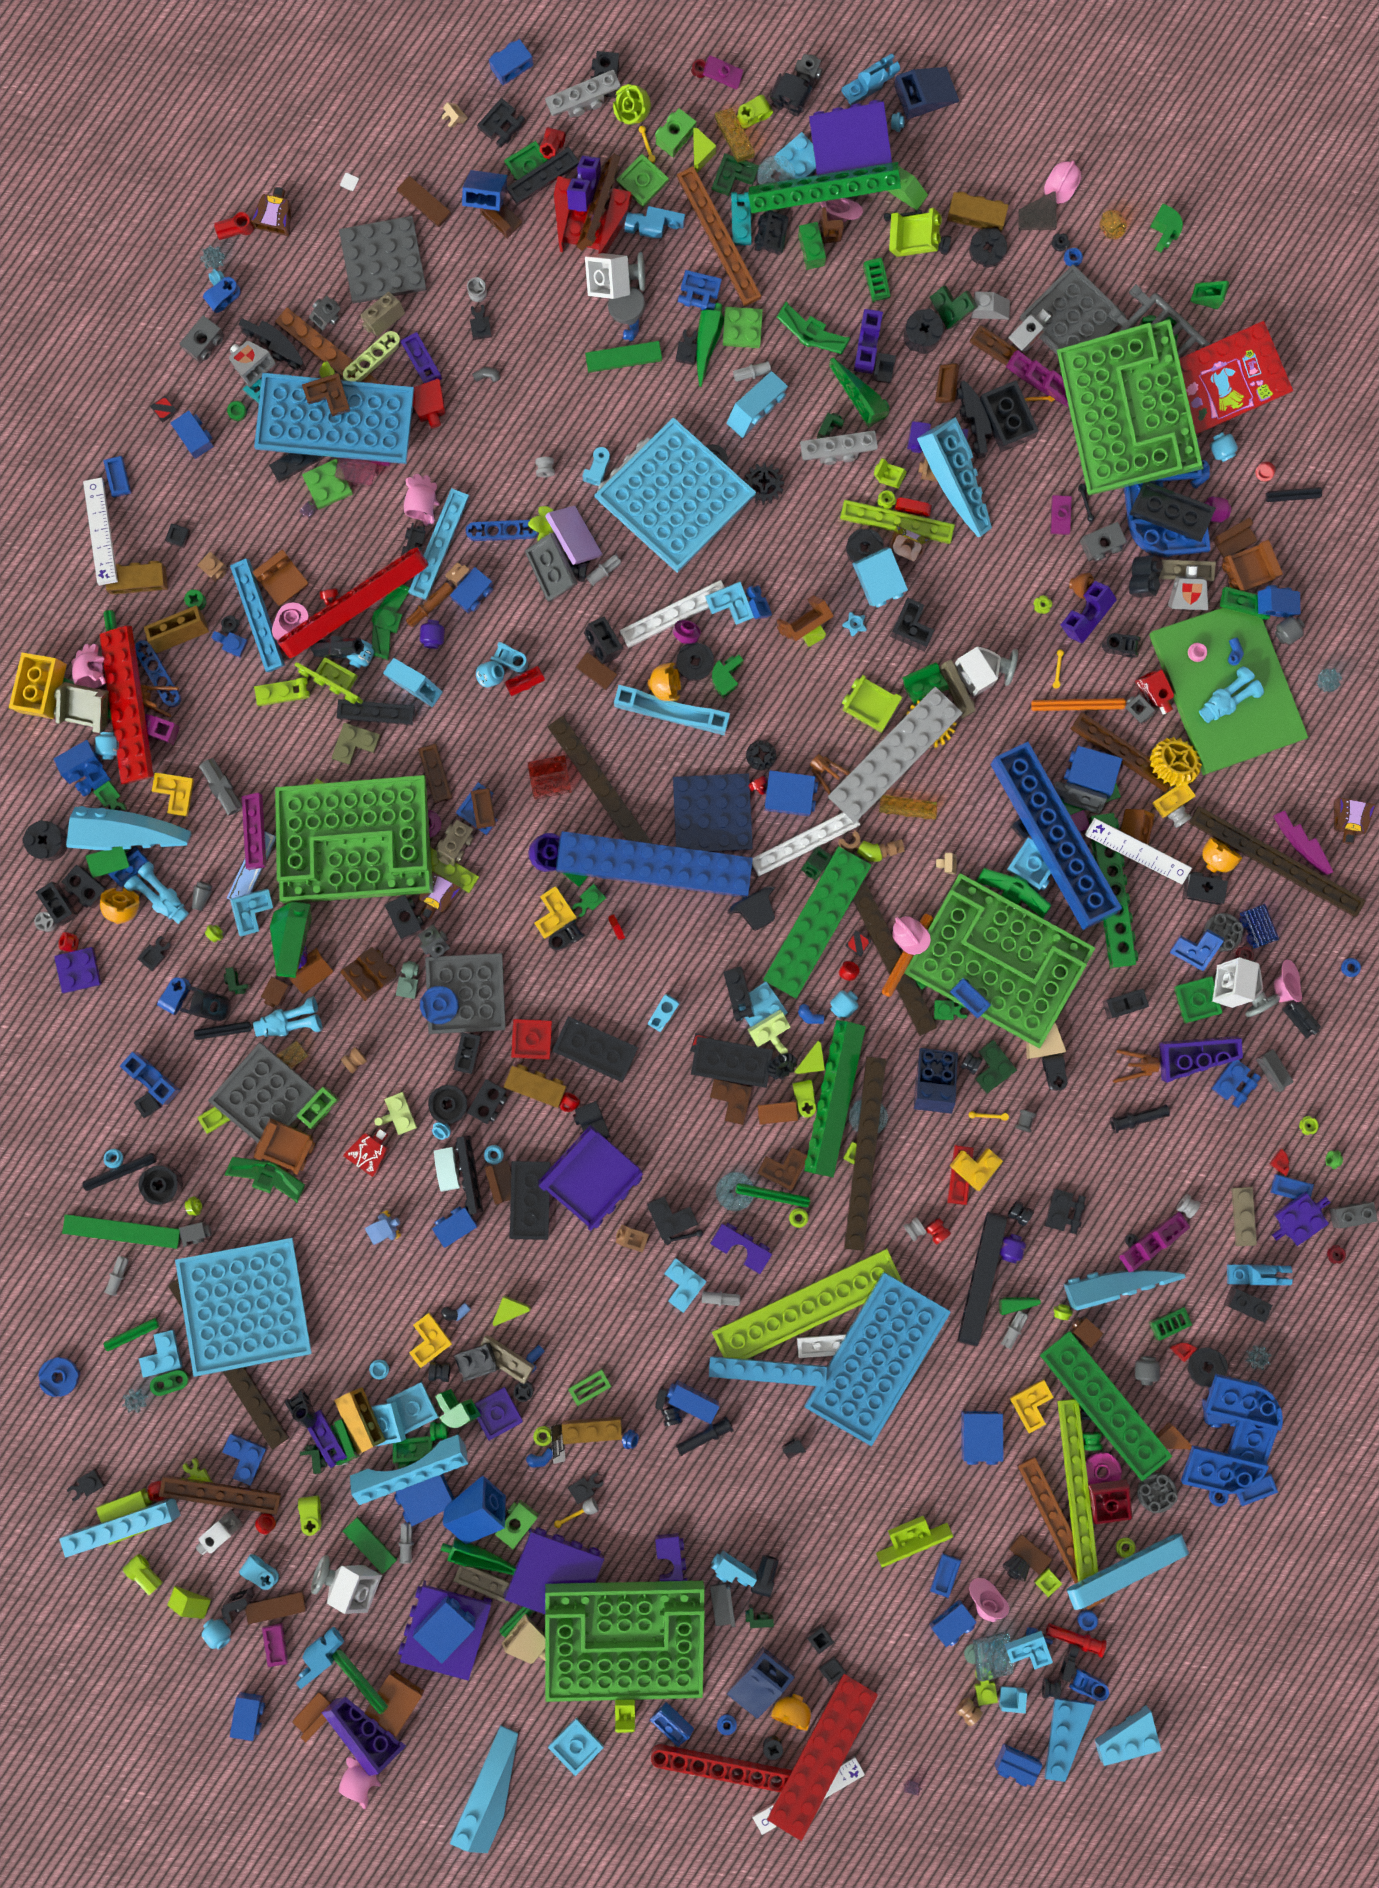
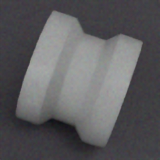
(544, 467)
(1179, 816)
(41, 922)
(1188, 1206)
(914, 1229)

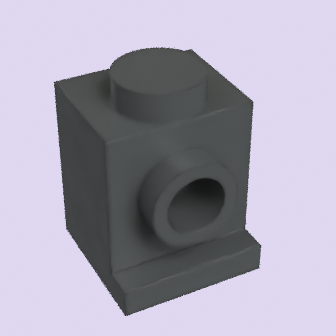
(1142, 716)
(195, 1233)

